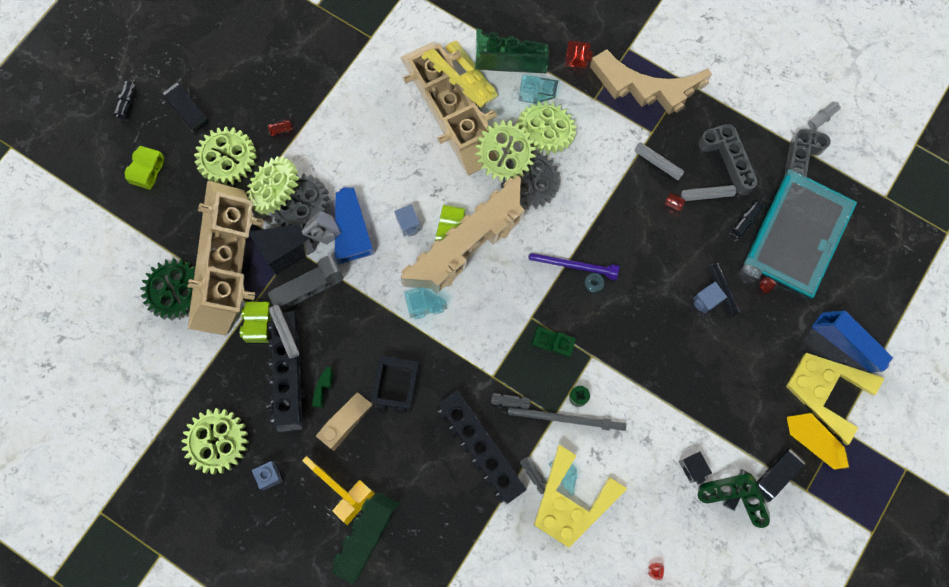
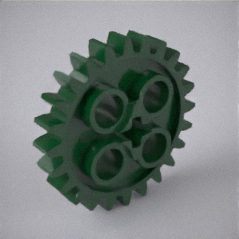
(157, 298)

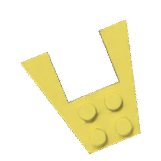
(473, 81)
(814, 382)
(561, 516)

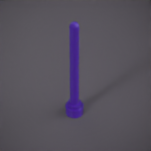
(609, 271)

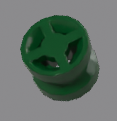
(577, 399)

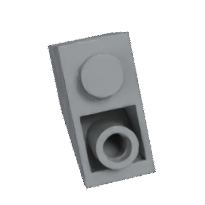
(322, 228)

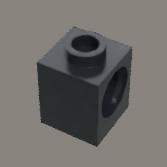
(695, 468)

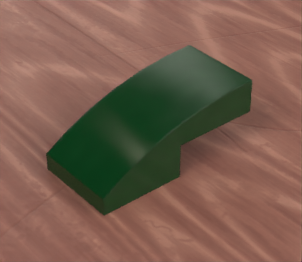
(553, 342)
(324, 382)

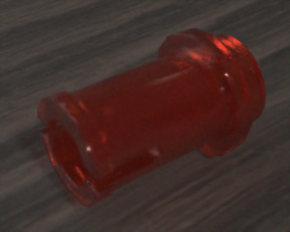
(280, 127)

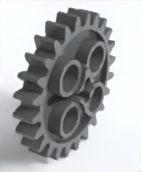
(546, 177)
(306, 188)

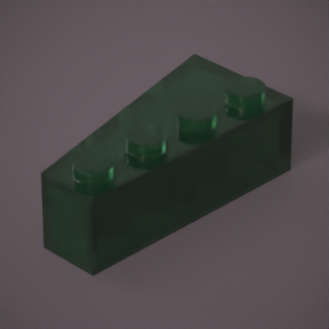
(509, 54)
(364, 537)

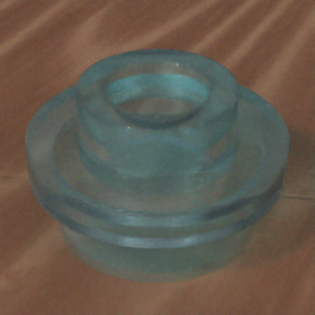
(598, 278)

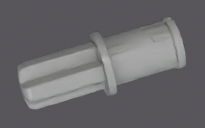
(824, 115)

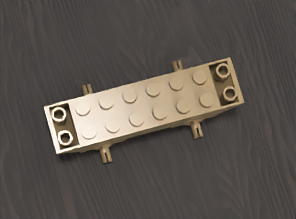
(451, 108)
(448, 257)
(219, 261)

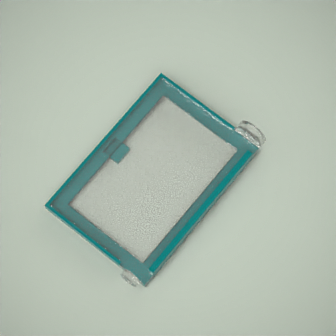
(799, 233)

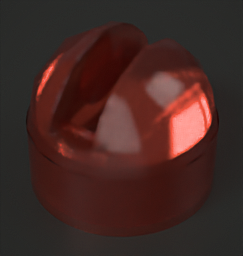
(767, 284)
(657, 571)

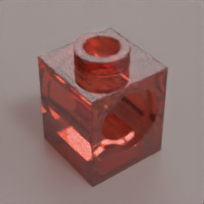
(578, 54)

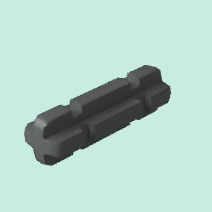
(510, 401)
(533, 474)

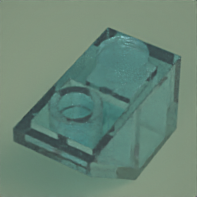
(537, 89)
(423, 302)

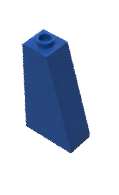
(354, 239)
(853, 340)

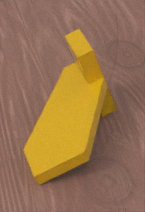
(818, 440)
(352, 500)

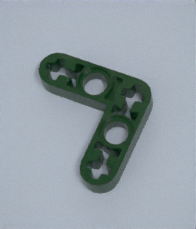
(744, 492)

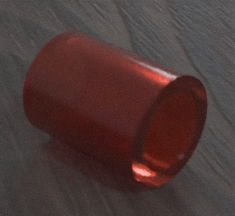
(675, 202)

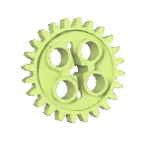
(548, 127)
(489, 143)
(216, 169)
(272, 185)
(197, 446)

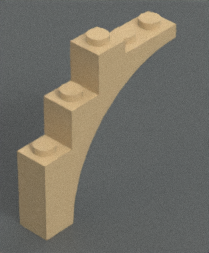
(646, 90)

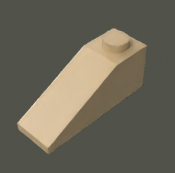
(344, 421)

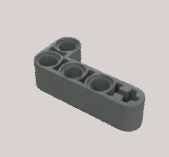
(806, 148)
(743, 179)
(308, 284)

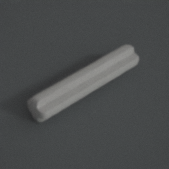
(659, 161)
(708, 193)
(283, 331)

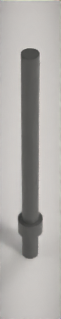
(604, 424)

